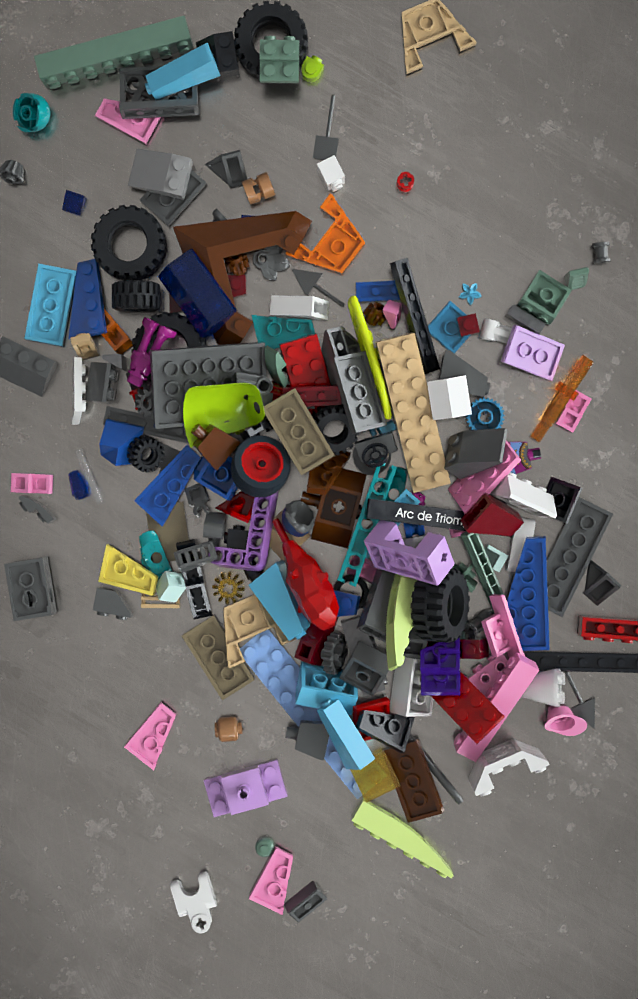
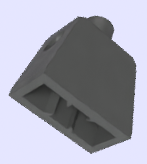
(310, 738)

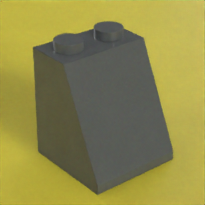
(454, 366)

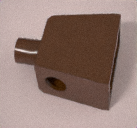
(214, 444)

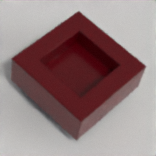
(468, 325)

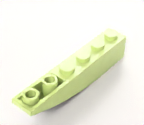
(399, 620)
(398, 834)

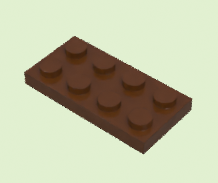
(417, 788)

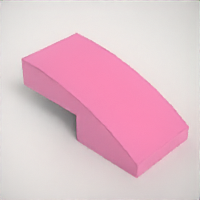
(573, 412)
(31, 483)

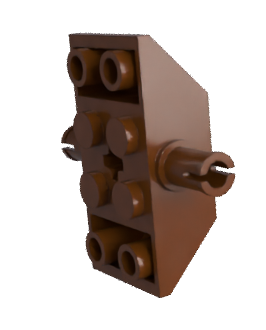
(335, 526)

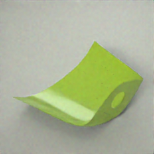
(220, 404)

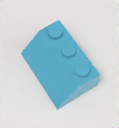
(316, 687)

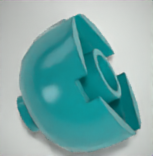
(31, 112)

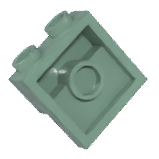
(279, 60)
(544, 297)

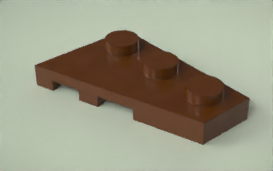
(324, 475)

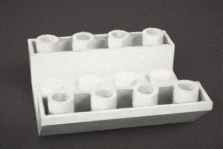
(502, 755)

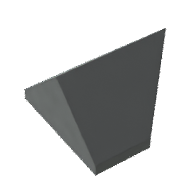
(229, 168)
(599, 584)

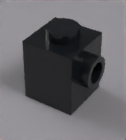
(236, 537)

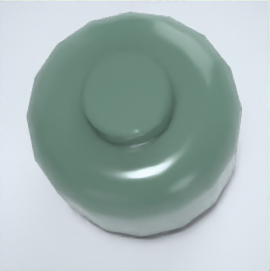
(264, 846)

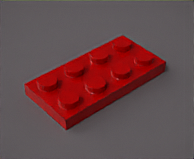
(305, 363)
(471, 710)

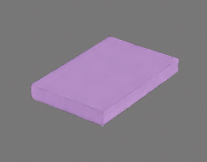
(532, 353)

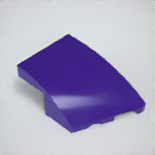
(440, 669)

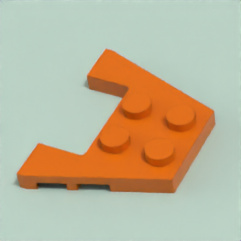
(338, 244)

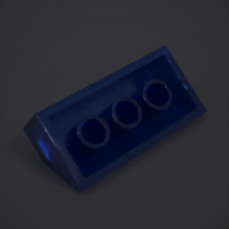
(197, 293)

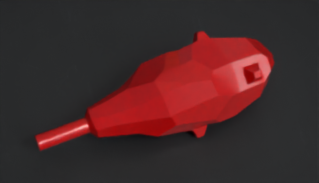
(308, 583)

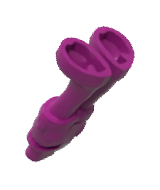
(140, 359)

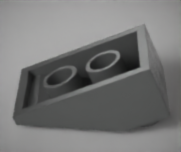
(475, 451)

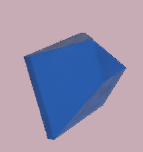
(116, 440)

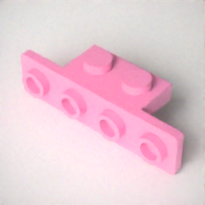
(501, 629)

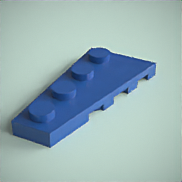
(88, 305)
(164, 491)

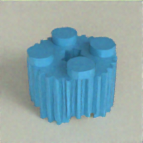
(487, 406)

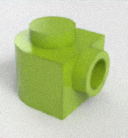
(312, 68)

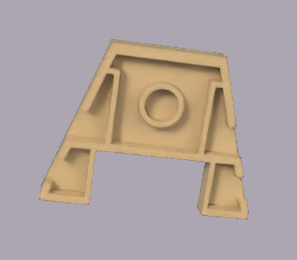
(426, 24)
(243, 621)

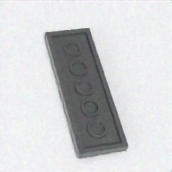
(574, 552)

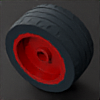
(274, 465)

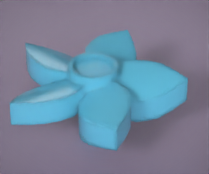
(470, 293)

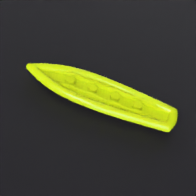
(365, 342)

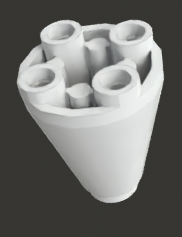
(547, 688)

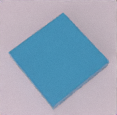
(445, 328)

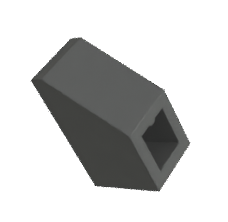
(110, 601)

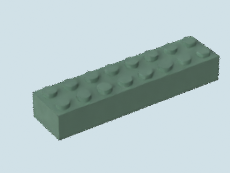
(114, 52)

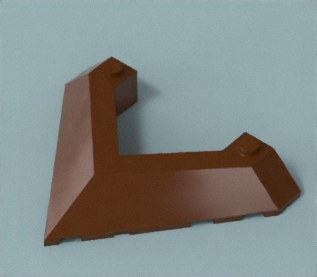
(236, 236)

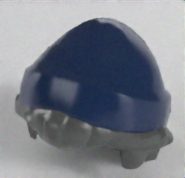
(297, 518)

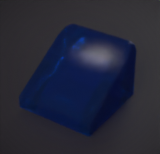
(73, 202)

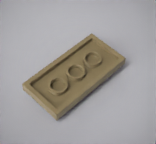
(298, 431)
(209, 649)

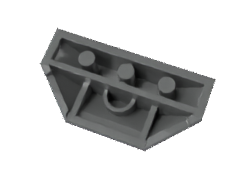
(337, 343)

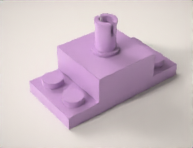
(245, 788)

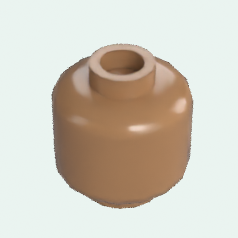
(228, 729)

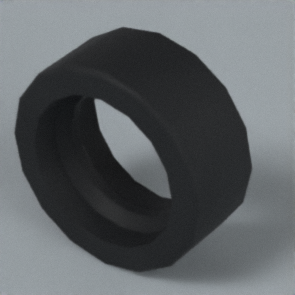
(361, 583)

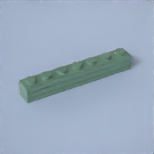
(481, 564)

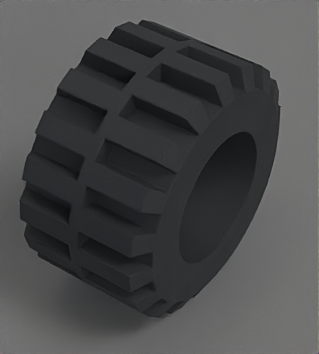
(136, 296)
(332, 413)

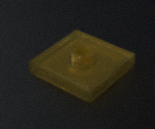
(376, 777)

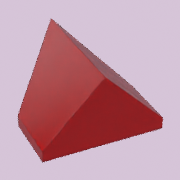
(239, 507)

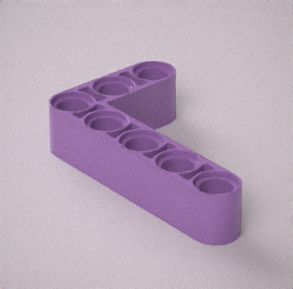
(255, 533)

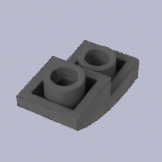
(31, 505)

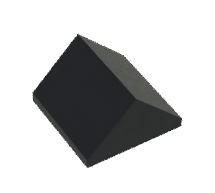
(565, 498)

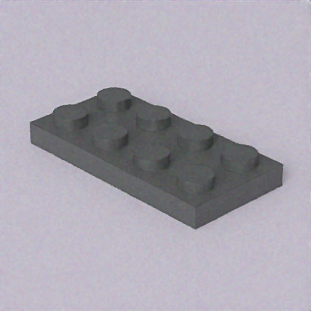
(358, 392)

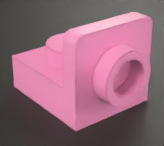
(368, 570)

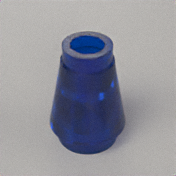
(78, 485)

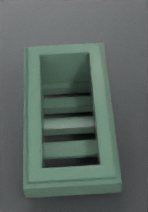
(576, 278)

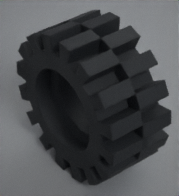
(154, 457)

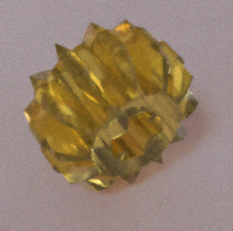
(231, 581)

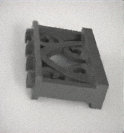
(154, 108)

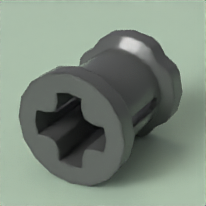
(601, 252)

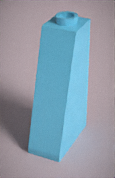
(183, 73)
(279, 601)
(345, 735)

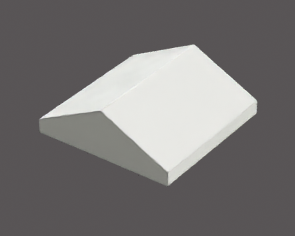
(449, 398)

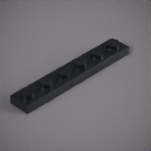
(414, 313)

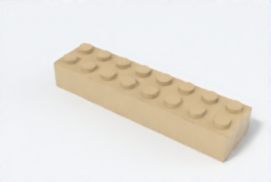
(412, 412)

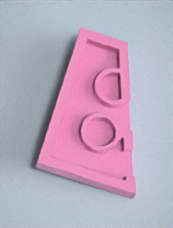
(137, 128)
(151, 735)
(273, 881)

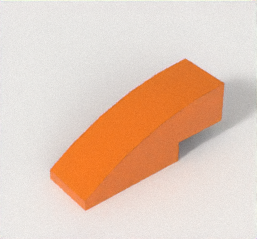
(115, 335)

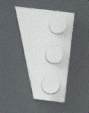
(79, 388)

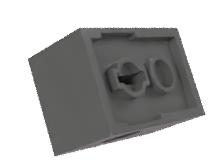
(30, 588)

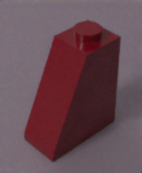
(491, 517)

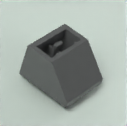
(101, 382)

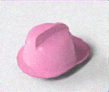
(564, 722)

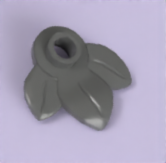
(273, 261)

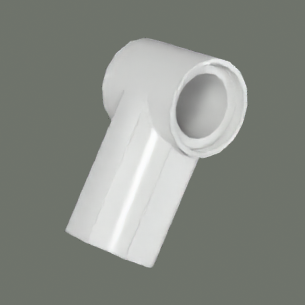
(494, 331)

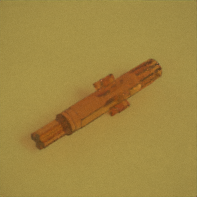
(565, 392)

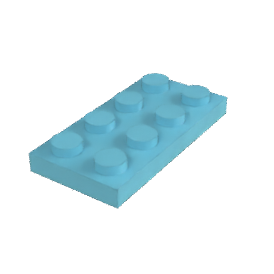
(50, 305)

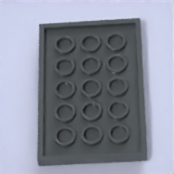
(182, 368)

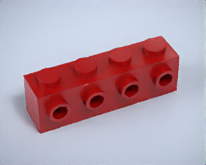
(608, 628)

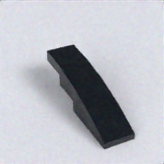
(195, 586)

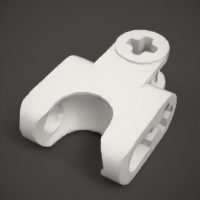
(196, 903)

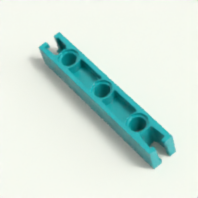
(357, 544)

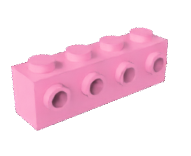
(485, 675)

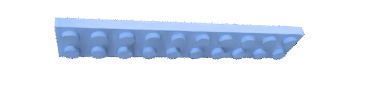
(280, 676)

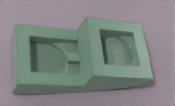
(275, 365)

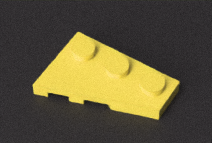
(126, 573)

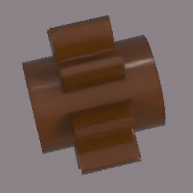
(237, 264)
(374, 314)

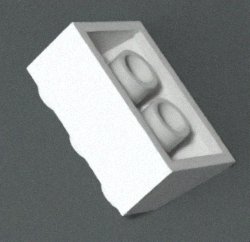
(525, 496)
(406, 691)

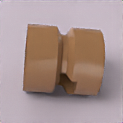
(265, 187)

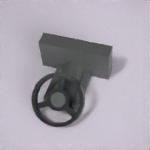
(376, 449)

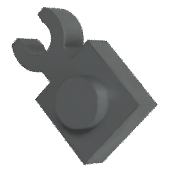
(196, 498)

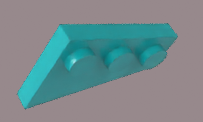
(280, 330)

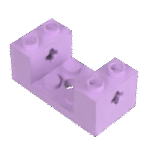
(425, 563)

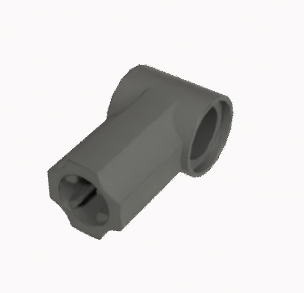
(254, 380)

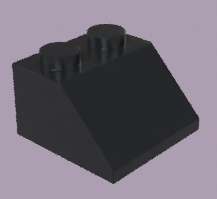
(224, 53)

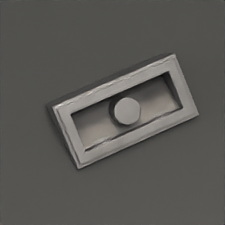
(525, 319)
(117, 360)

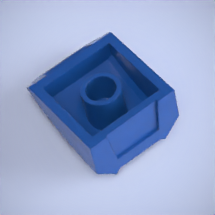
(218, 480)

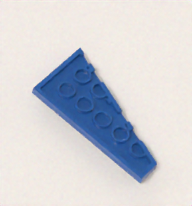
(529, 596)

